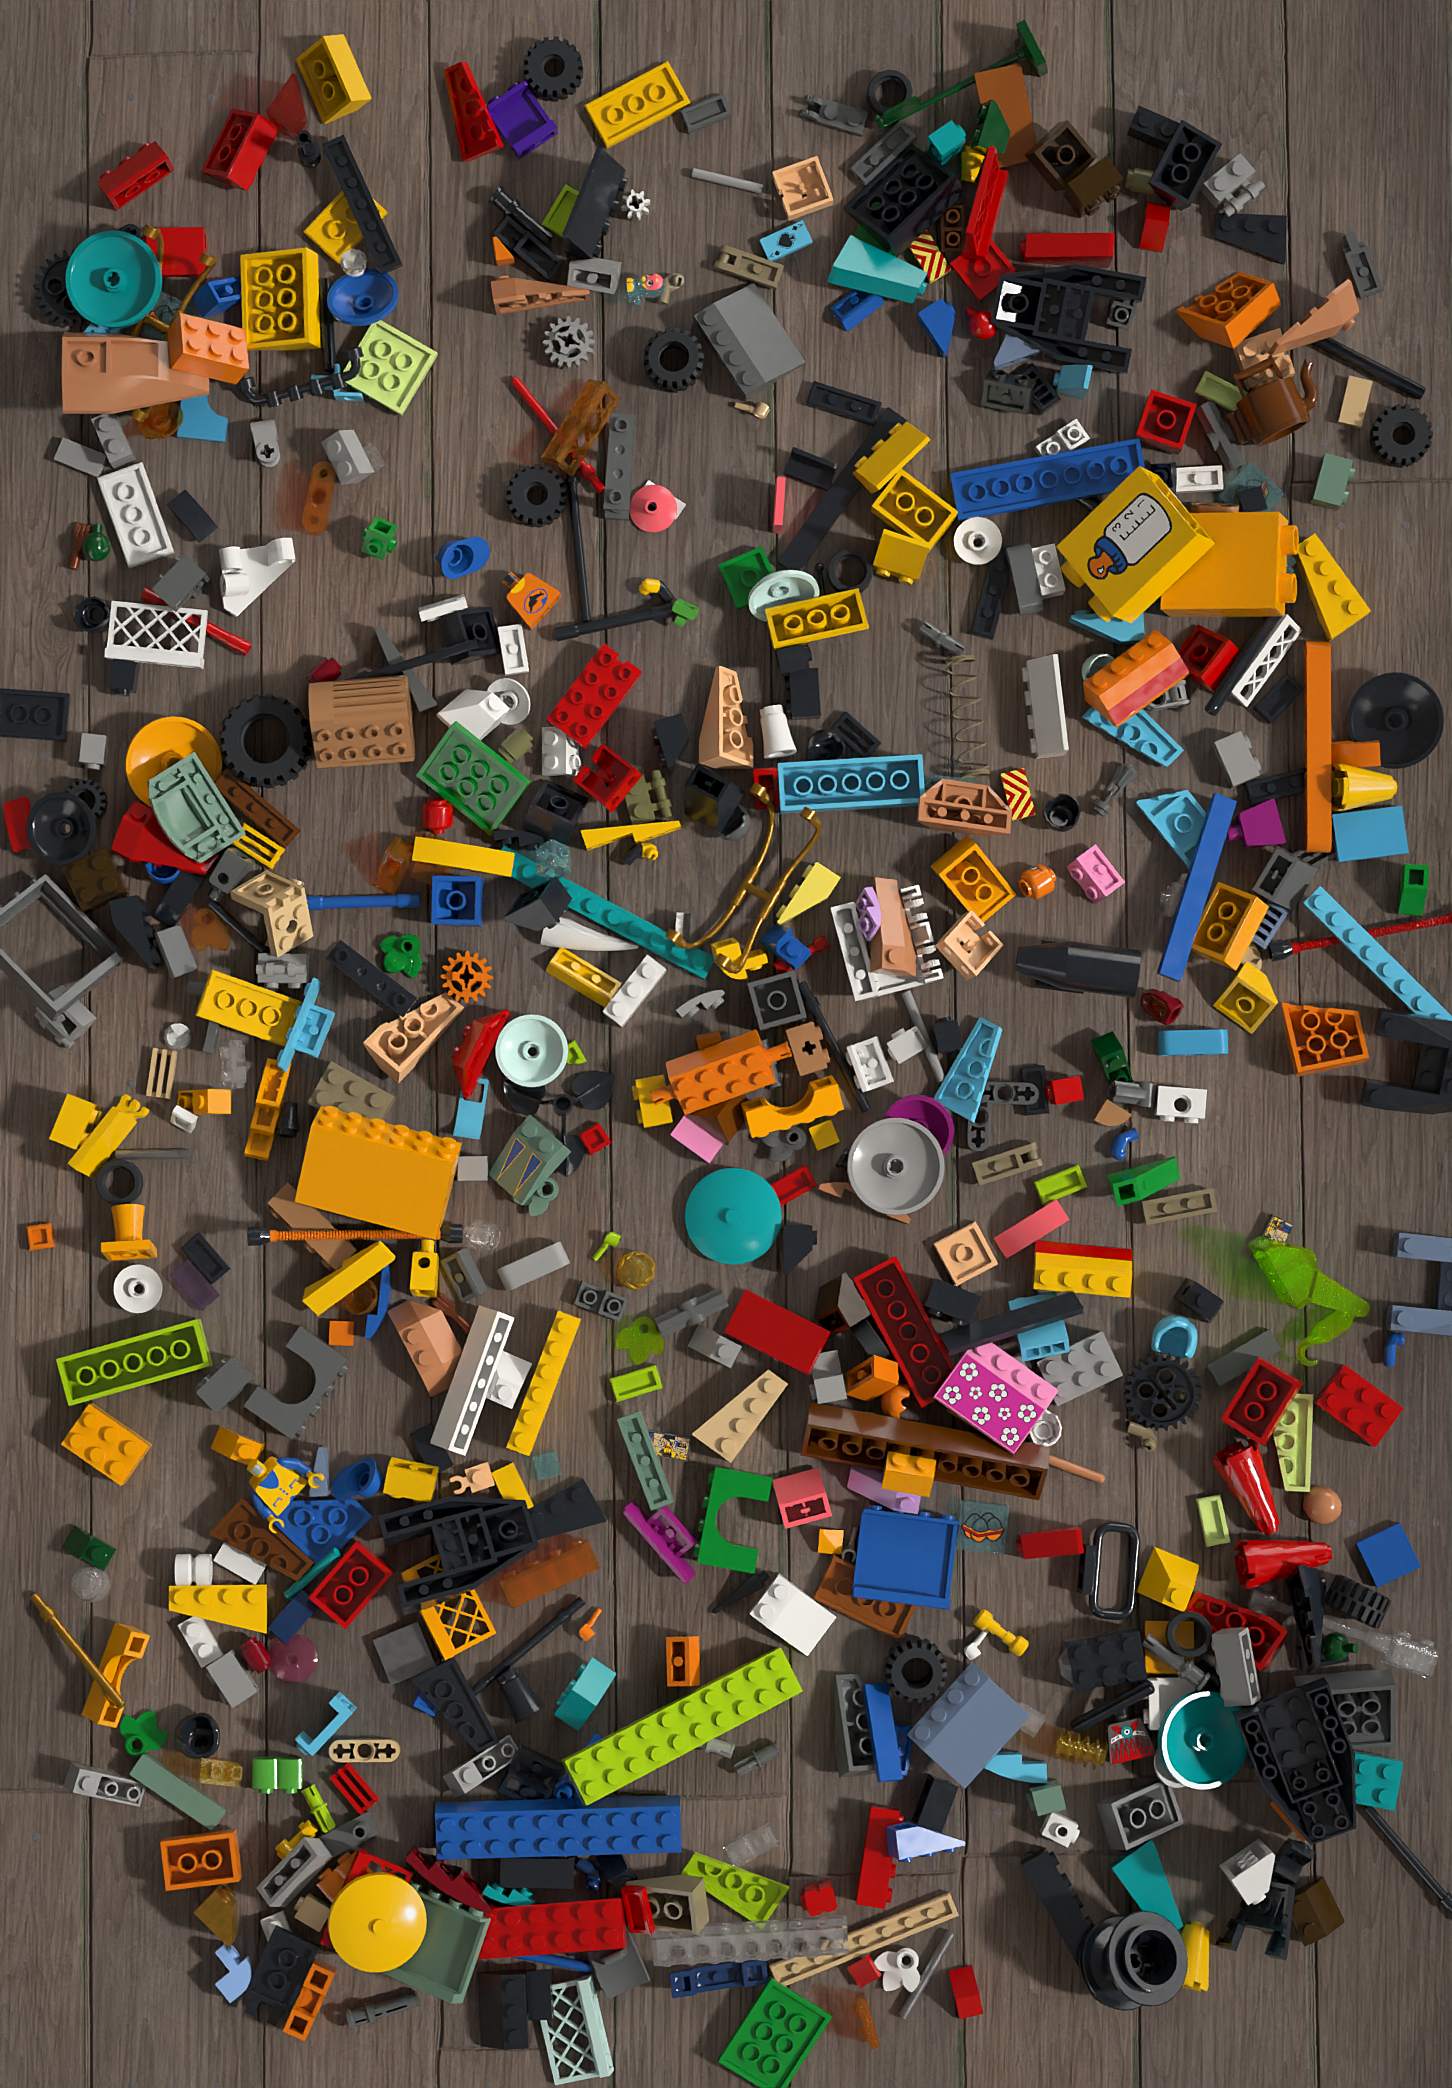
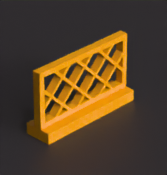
(434, 1623)

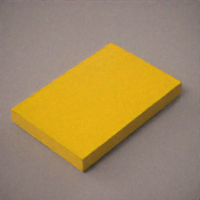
(336, 228)

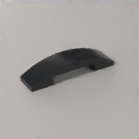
(180, 895)

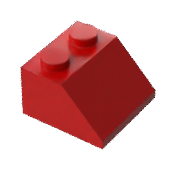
(1208, 657)

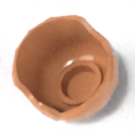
(1322, 1505)

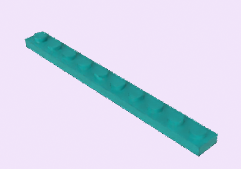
(617, 919)

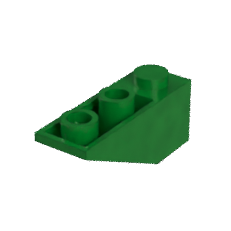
(1142, 1180)

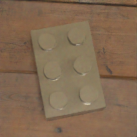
(350, 1094)

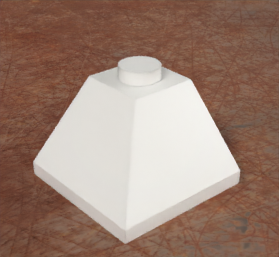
(475, 711)
(508, 1379)

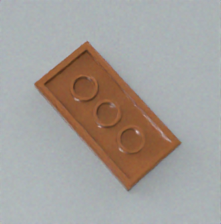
(1009, 91)
(836, 1591)

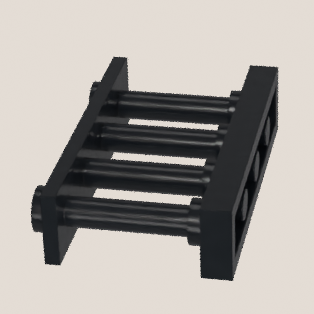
(372, 979)

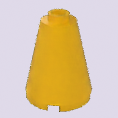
(1359, 787)
(1197, 1946)

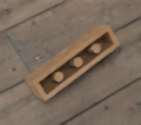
(308, 1218)

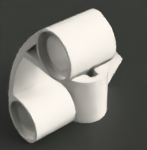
(251, 571)

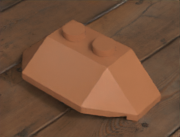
(964, 809)
(428, 1343)

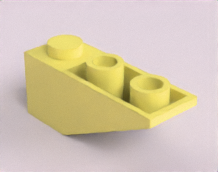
(814, 890)

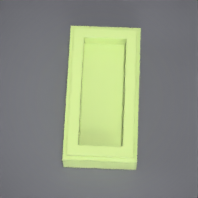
(1220, 391)
(1213, 1520)

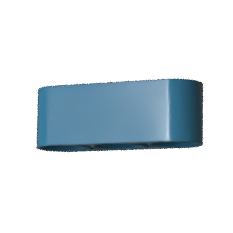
(1192, 1042)

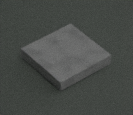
(404, 1653)

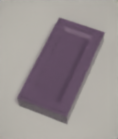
(195, 1285)

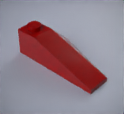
(1265, 1633)

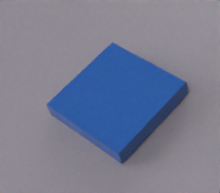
(1388, 1554)

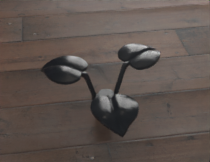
(591, 1089)

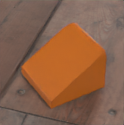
(502, 255)

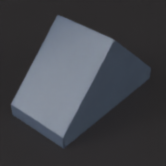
(1013, 352)

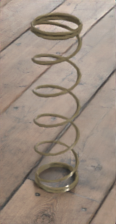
(956, 660)

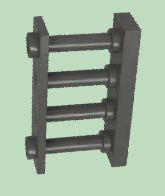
(619, 466)

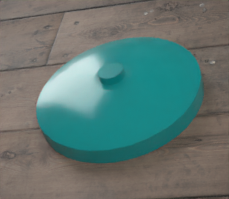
(113, 279)
(733, 1216)
(1201, 1740)

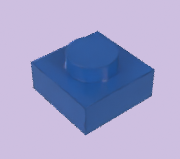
(422, 1703)

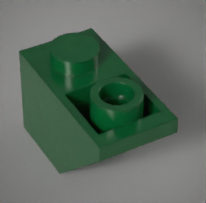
(991, 129)
(1111, 1058)

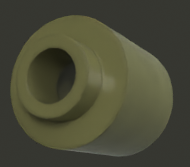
(1138, 180)
(516, 745)

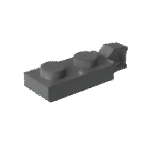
(1361, 267)

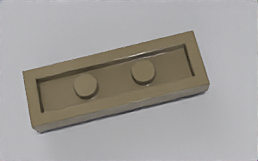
(1179, 1206)

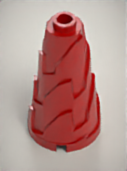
(1248, 1482)
(1276, 1559)

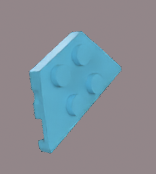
(1177, 820)

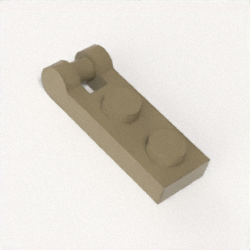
(749, 267)
(1005, 1164)

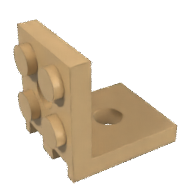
(279, 903)

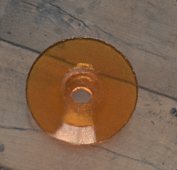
(162, 421)

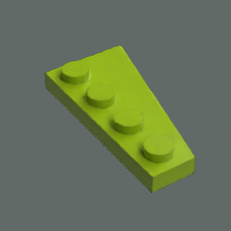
(739, 1889)

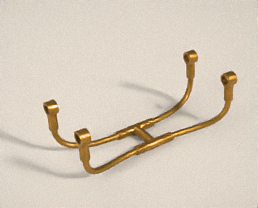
(206, 259)
(747, 887)

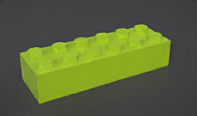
(134, 1362)

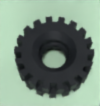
(553, 86)
(1397, 453)
(543, 512)

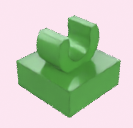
(685, 611)

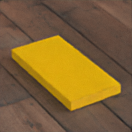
(637, 104)
(247, 1008)

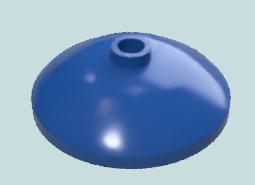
(362, 298)

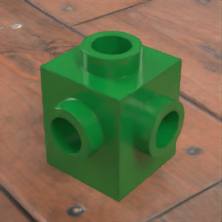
(379, 538)

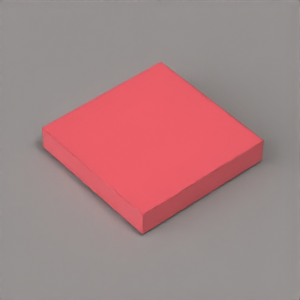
(779, 505)

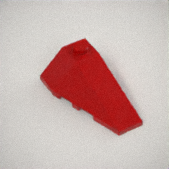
(143, 840)

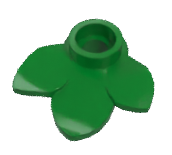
(399, 957)
(145, 1731)

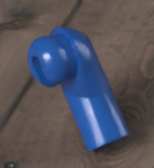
(1120, 1142)
(1390, 1348)

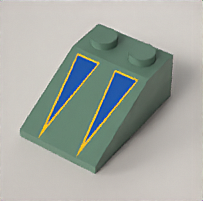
(528, 1160)

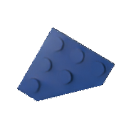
(322, 1524)

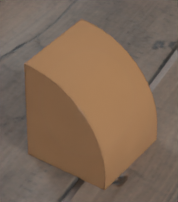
(1110, 1115)

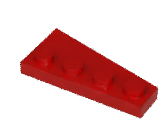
(471, 117)

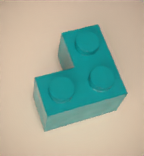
(584, 1693)

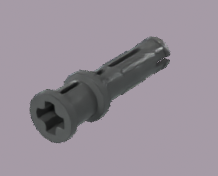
(1185, 1668)
(372, 2012)

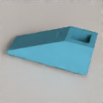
(1115, 630)

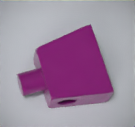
(1258, 826)

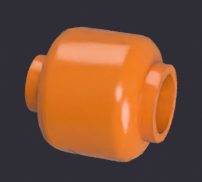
(1037, 882)

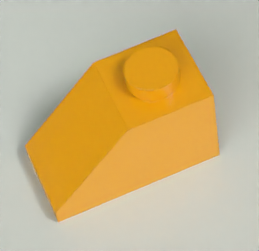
(237, 1446)

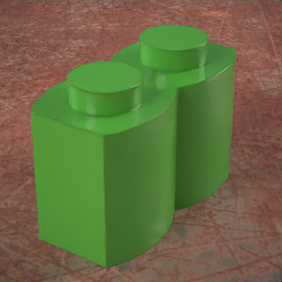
(277, 1773)

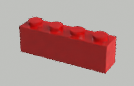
(876, 1863)

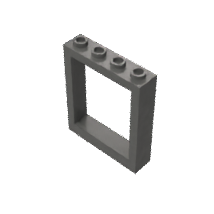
(81, 924)

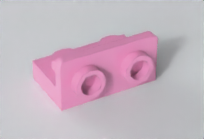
(1095, 874)

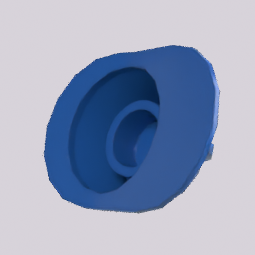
(462, 556)
(357, 1480)

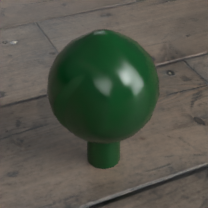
(96, 545)
(1337, 1647)

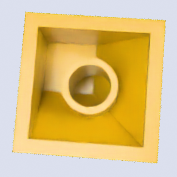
(1247, 998)
(1168, 1579)

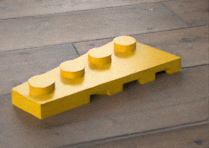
(226, 1604)

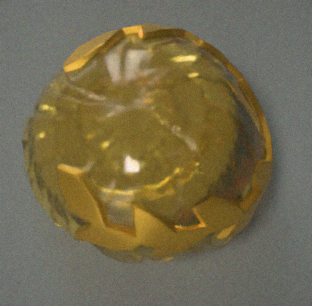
(635, 1270)

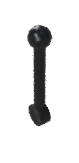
(819, 567)

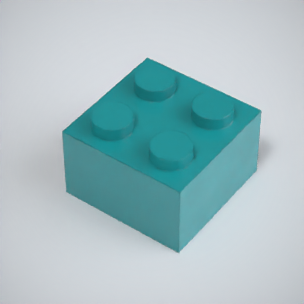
(1377, 1780)

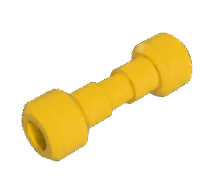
(984, 1620)

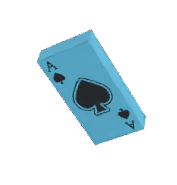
(786, 241)

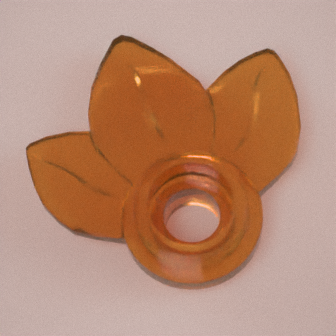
(210, 934)

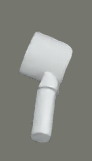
(971, 1649)

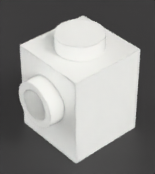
(906, 1044)
(1060, 1829)

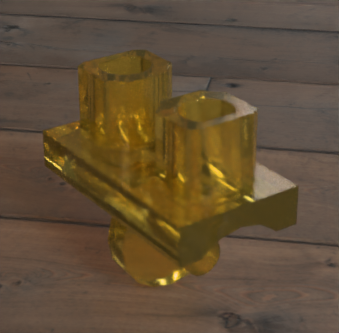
(219, 1773)

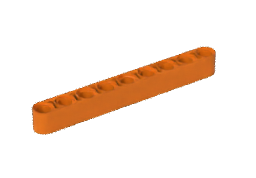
(1317, 746)

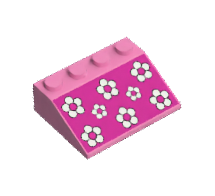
(996, 1395)

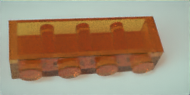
(550, 1574)

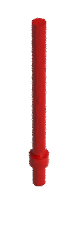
(586, 470)

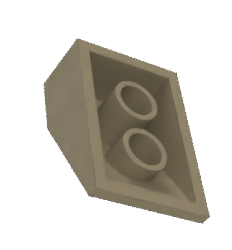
(676, 1902)

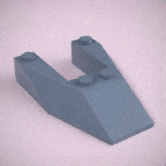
(1421, 1319)

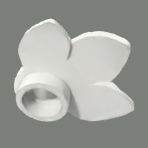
(896, 1971)

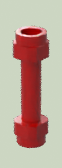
(819, 945)

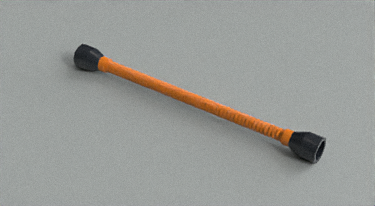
(259, 1236)

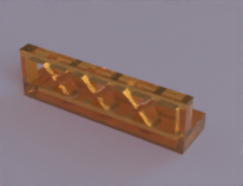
(577, 422)

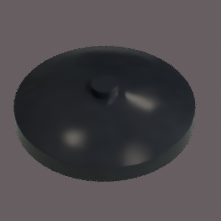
(1400, 714)

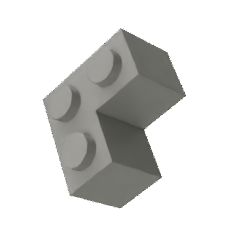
(827, 1378)

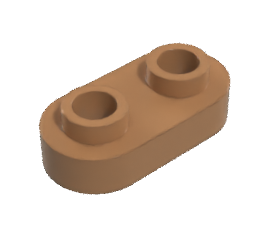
(1210, 507)

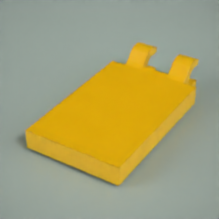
(107, 1136)

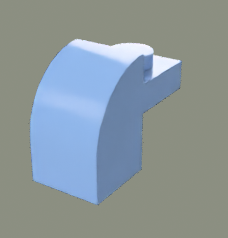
(239, 1974)

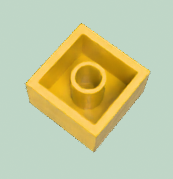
(75, 1121)

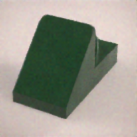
(88, 1547)

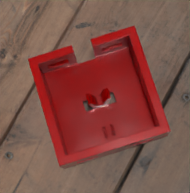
(609, 765)

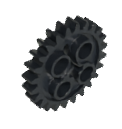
(51, 275)
(1180, 1380)

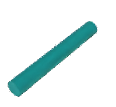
(312, 1573)

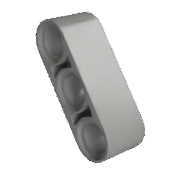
(533, 1266)

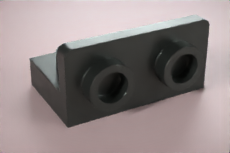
(1007, 391)

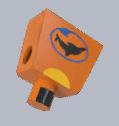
(530, 597)

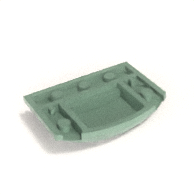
(192, 810)

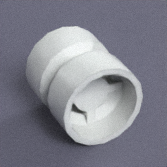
(193, 1569)

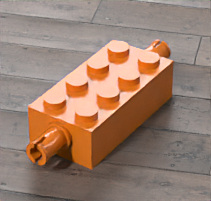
(720, 1072)

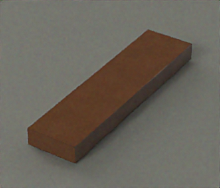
(256, 808)

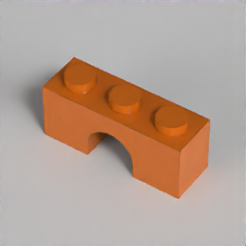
(310, 1999)

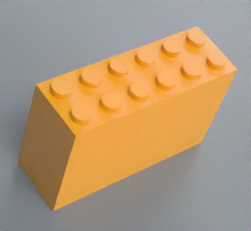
(378, 1172)

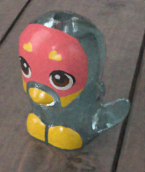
(645, 287)

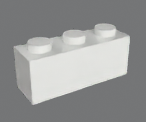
(634, 991)

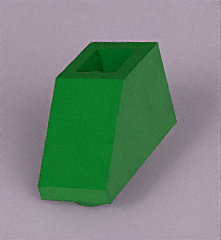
(1412, 889)

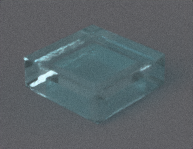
(547, 1465)

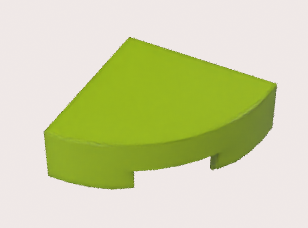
(574, 1054)

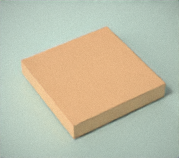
(965, 1253)

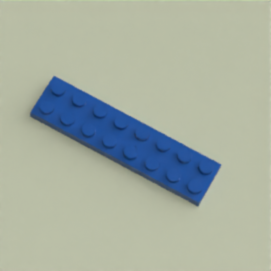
(1044, 479)

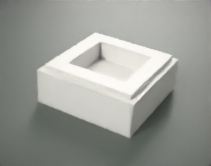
(183, 1119)

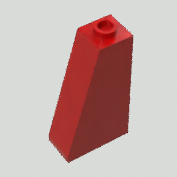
(1068, 249)

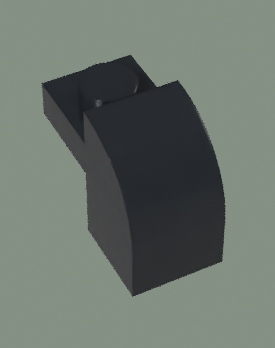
(1290, 1861)

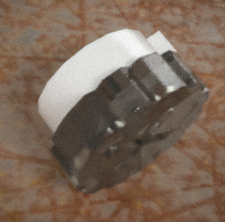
(683, 925)

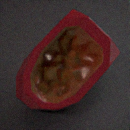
(1161, 1006)

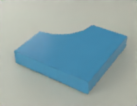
(201, 421)

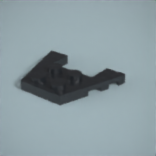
(1269, 1915)

